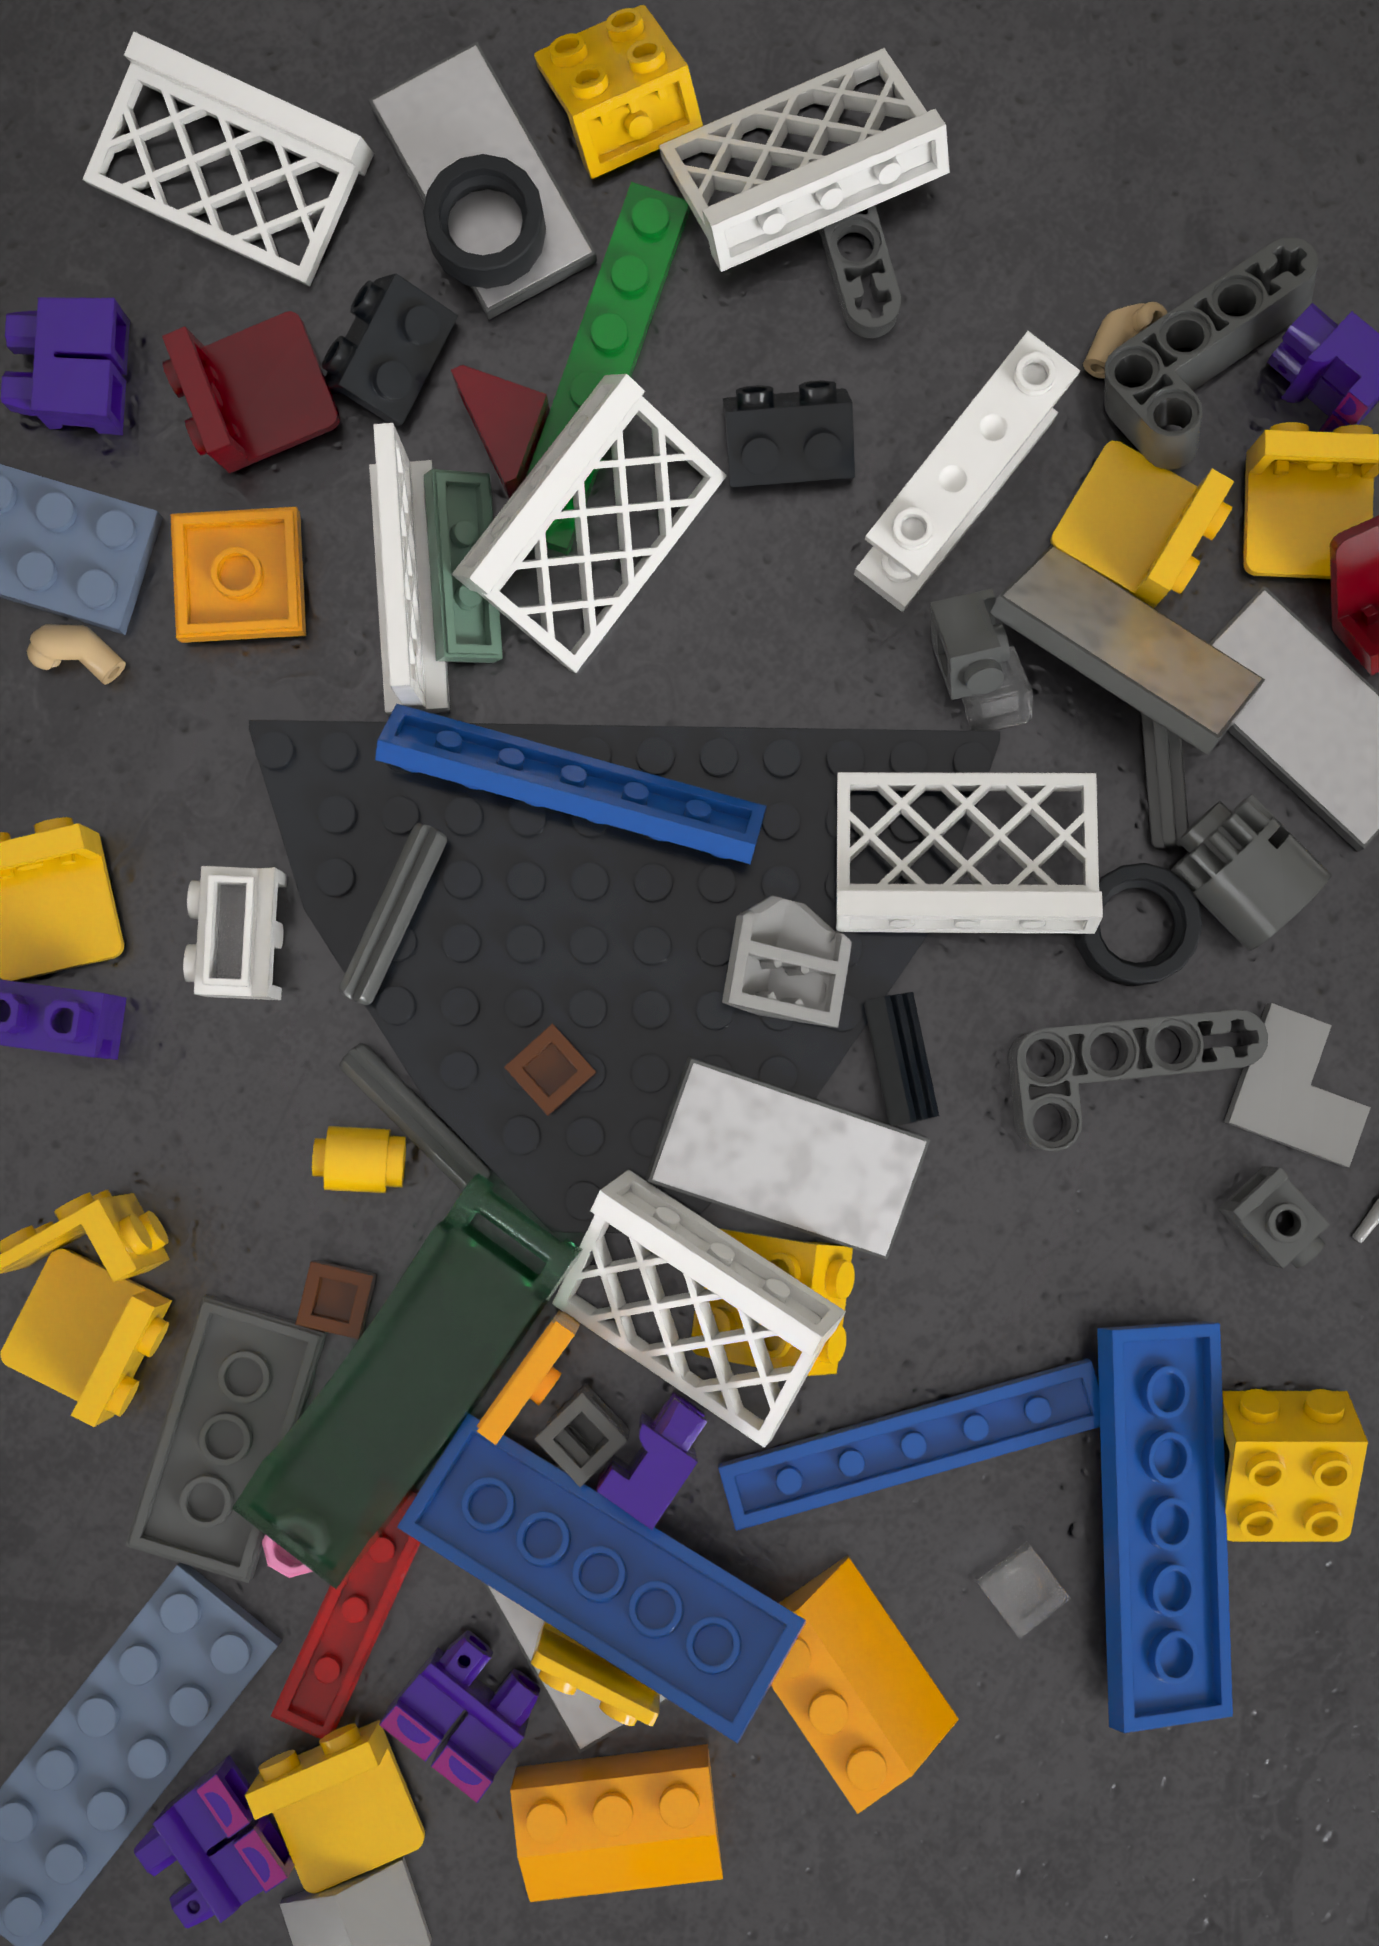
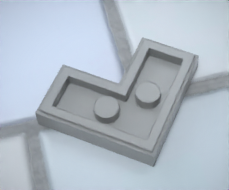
(1278, 1098)

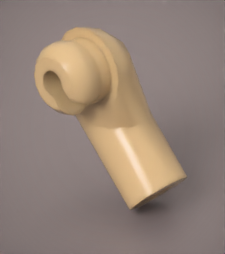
(1117, 329)
(74, 642)

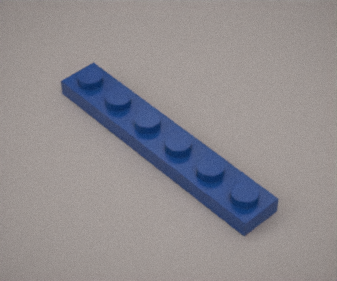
(571, 783)
(911, 1444)

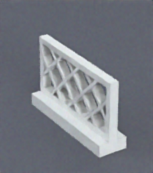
(244, 108)
(820, 186)
(548, 490)
(403, 579)
(974, 906)
(728, 1272)

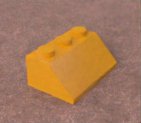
(859, 1687)
(616, 1823)

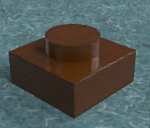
(550, 1069)
(336, 1299)

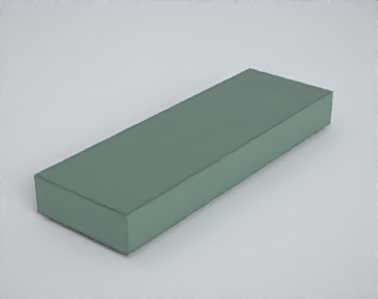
(456, 517)

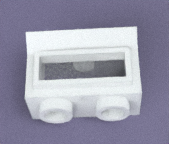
(234, 932)

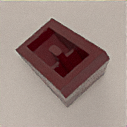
(506, 419)

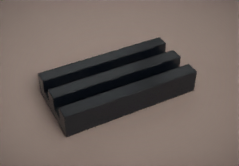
(901, 1058)

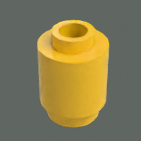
(359, 1159)

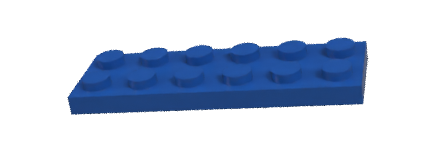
(1164, 1525)
(604, 1578)

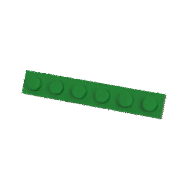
(615, 318)

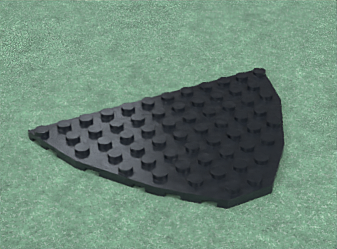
(596, 924)

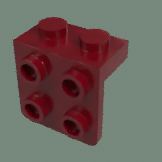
(251, 390)
(1356, 591)

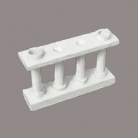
(965, 471)

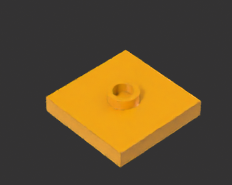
(238, 574)
(531, 1379)

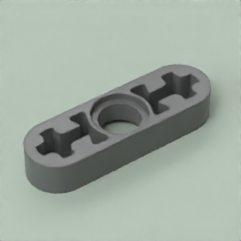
(882, 284)

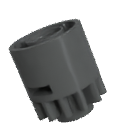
(1248, 870)

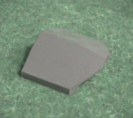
(787, 964)
(362, 1911)

